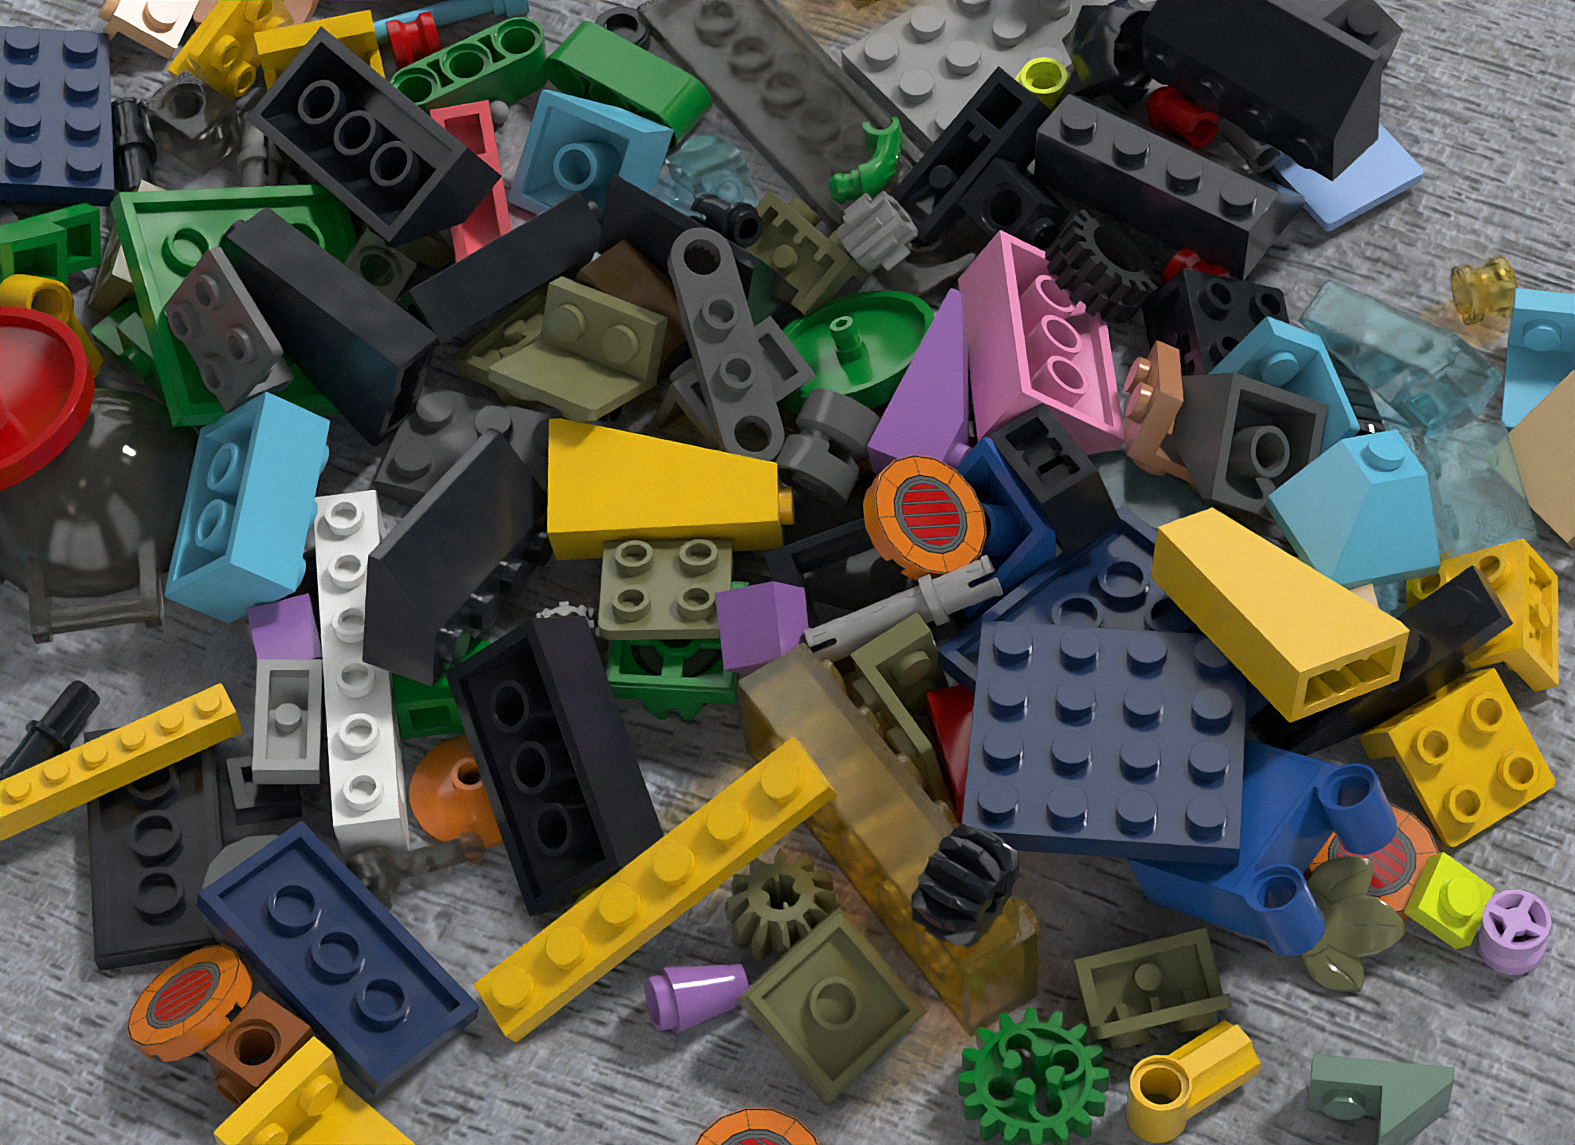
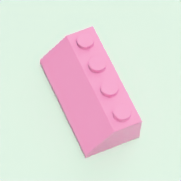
(1036, 348)

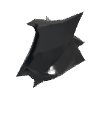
(1108, 52)

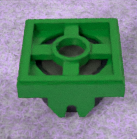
(672, 673)

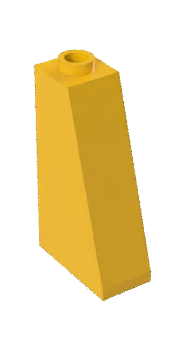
(652, 489)
(1276, 617)

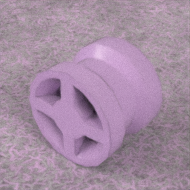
(1513, 915)

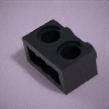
(1057, 478)

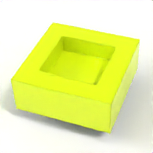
(1449, 900)

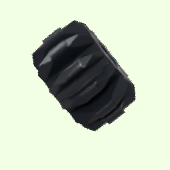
(965, 885)

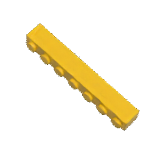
(116, 759)

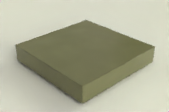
(831, 1005)

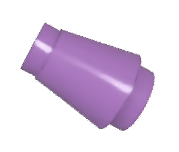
(692, 994)

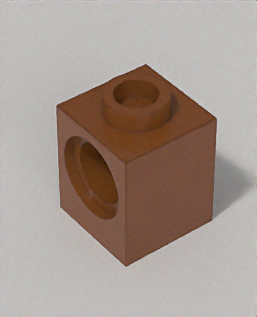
(257, 1029)

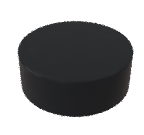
(626, 24)

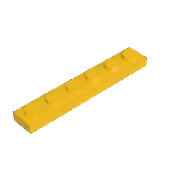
(654, 889)

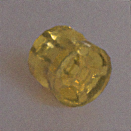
(1483, 289)

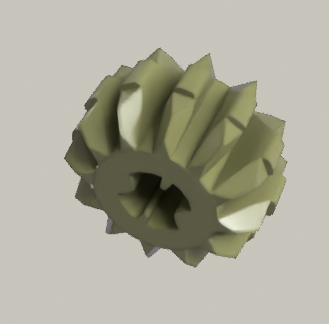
(778, 886)

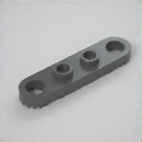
(724, 344)

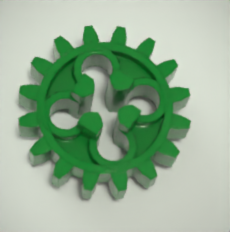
(1000, 1068)

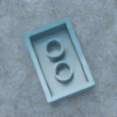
(248, 508)

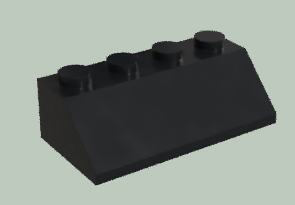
(1271, 74)
(371, 144)
(1161, 184)
(454, 562)
(554, 759)

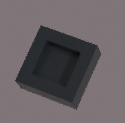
(259, 802)

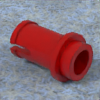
(1177, 113)

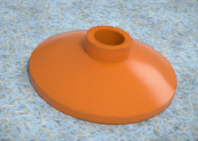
(445, 804)

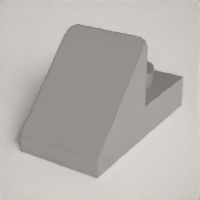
(288, 721)

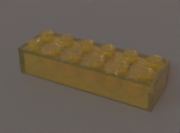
(884, 832)

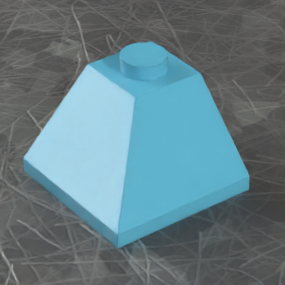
(581, 147)
(1361, 513)

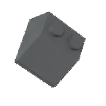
(1244, 438)

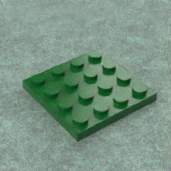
(169, 234)

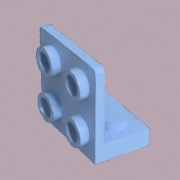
(1369, 181)

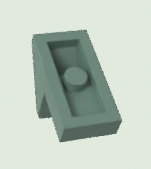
(1398, 1093)

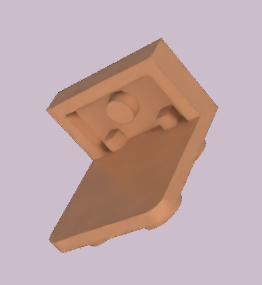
(1150, 412)

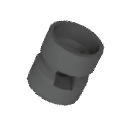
(825, 452)

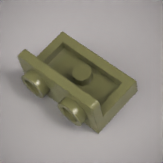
(1150, 986)

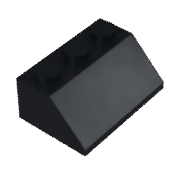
(655, 226)

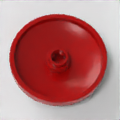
(42, 391)

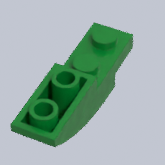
(52, 244)

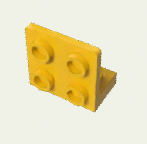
(225, 47)
(1530, 598)
(1464, 755)
(307, 1106)

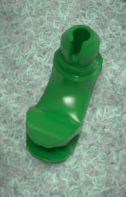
(883, 150)

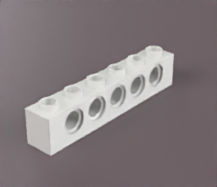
(359, 697)

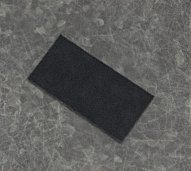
(151, 860)

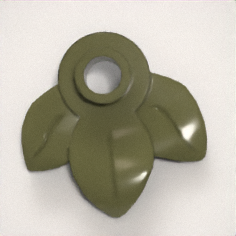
(1354, 923)

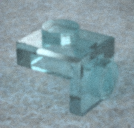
(712, 167)

